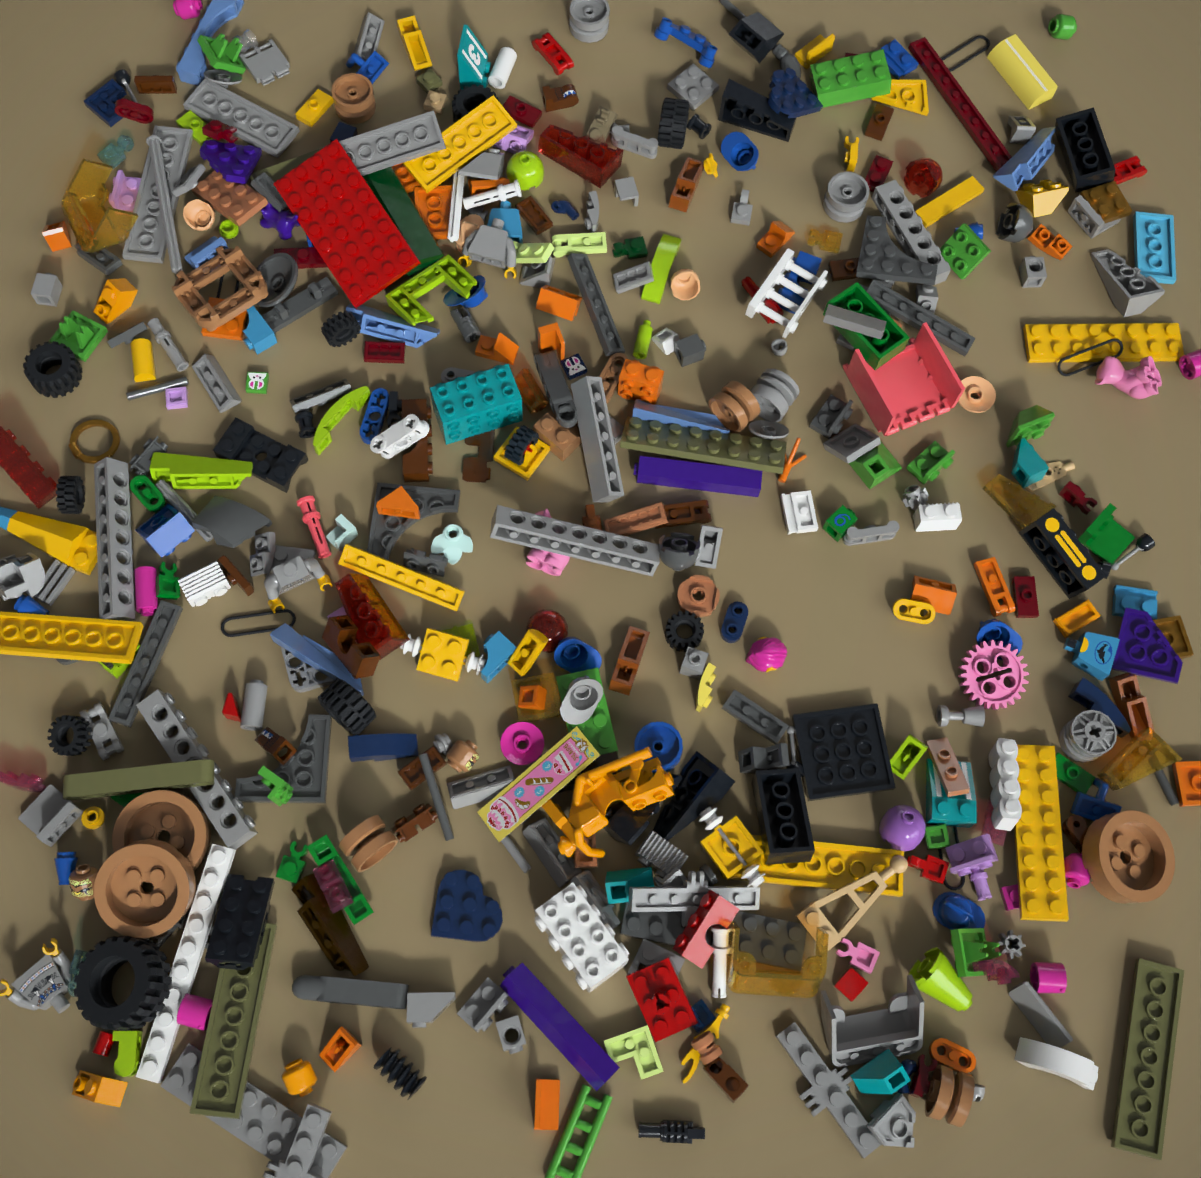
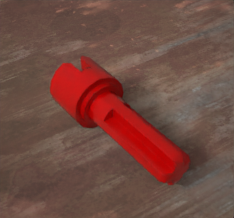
(750, 286)

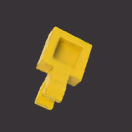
(852, 154)

